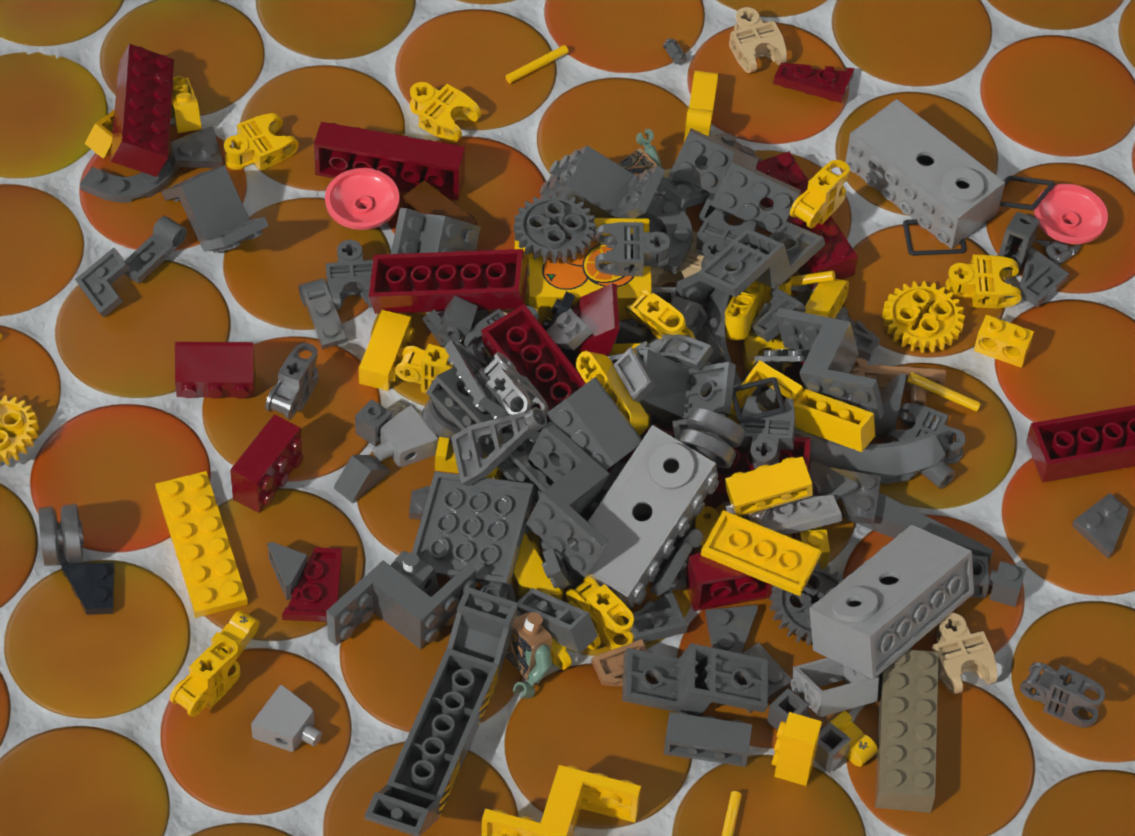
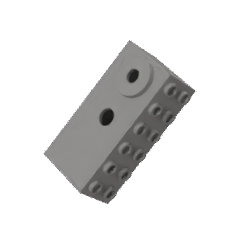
(924, 173)
(659, 482)
(892, 601)

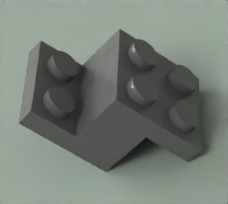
(432, 233)

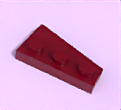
(818, 82)

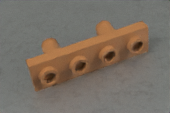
(886, 374)

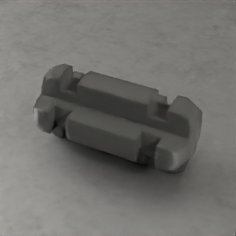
(674, 51)

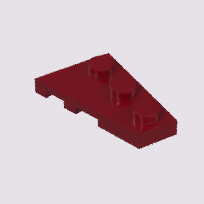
(317, 588)

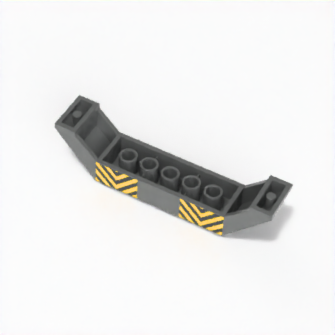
(447, 716)

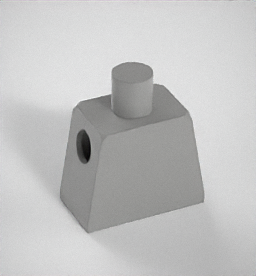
(406, 439)
(285, 722)

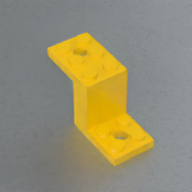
(569, 794)

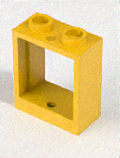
(761, 371)

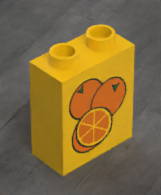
(580, 277)

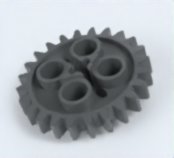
(554, 228)
(798, 619)

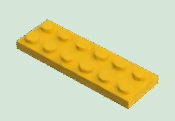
(201, 544)

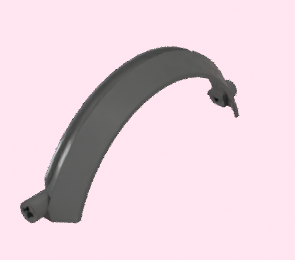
(891, 461)

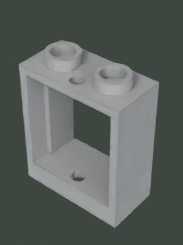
(810, 676)

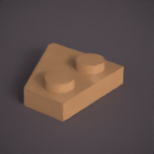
(610, 665)

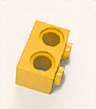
(1003, 341)

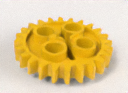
(935, 328)
(17, 428)

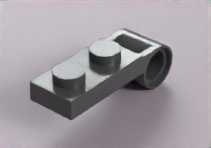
(165, 239)
(322, 313)

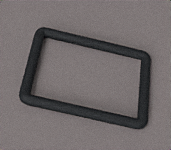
(1029, 180)
(928, 252)
(764, 414)

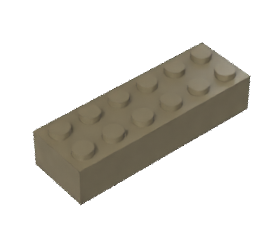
(907, 733)

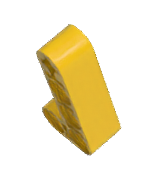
(701, 102)
(828, 298)
(746, 306)
(601, 367)

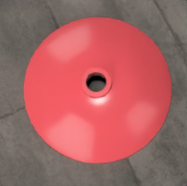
(359, 190)
(1071, 214)

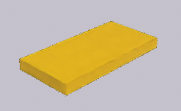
(761, 553)

